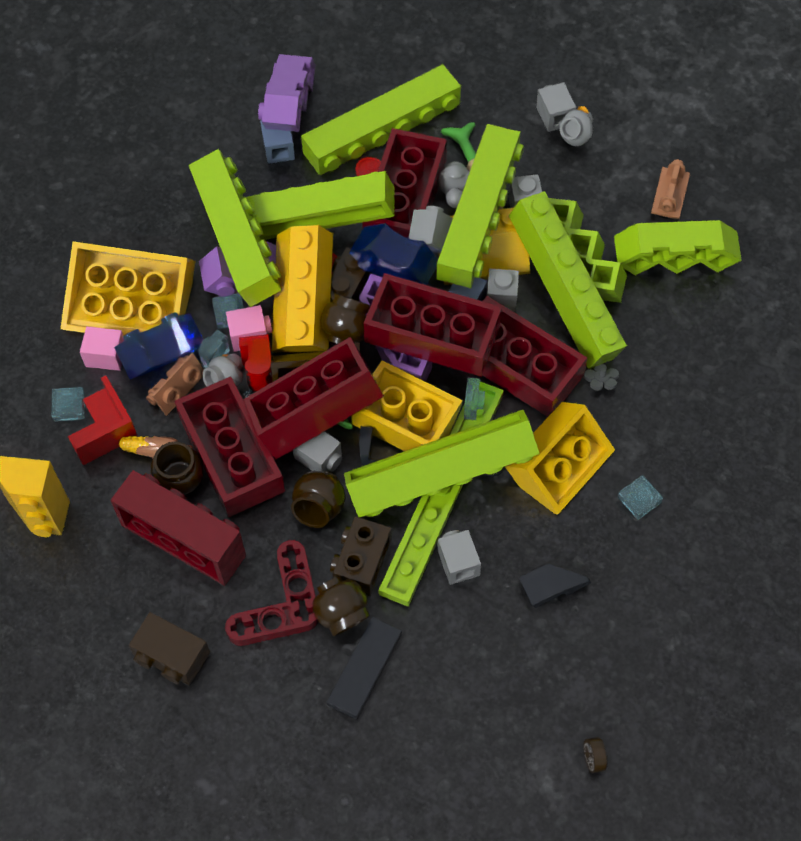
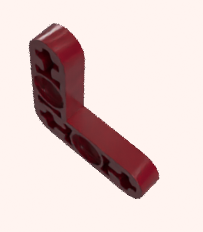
(286, 611)

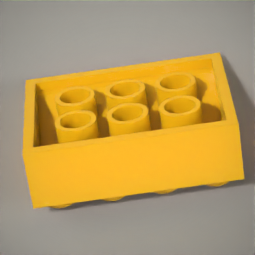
(124, 288)

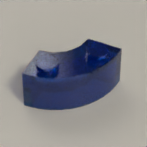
(385, 251)
(159, 345)

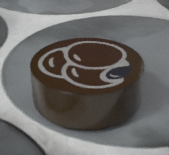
(595, 754)

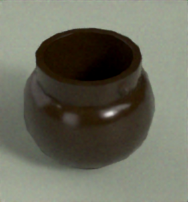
(344, 319)
(177, 467)
(317, 498)
(340, 605)

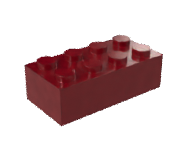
(414, 169)
(432, 324)
(532, 363)
(312, 398)
(229, 446)
(179, 526)

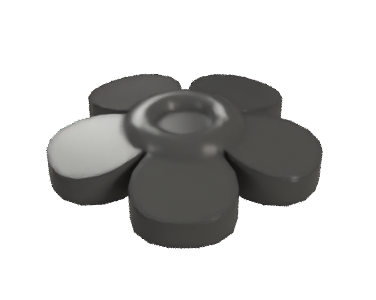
(600, 377)

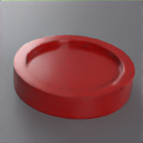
(367, 165)

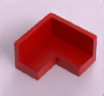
(109, 427)

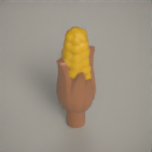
(144, 445)

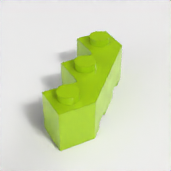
(677, 245)
(607, 276)

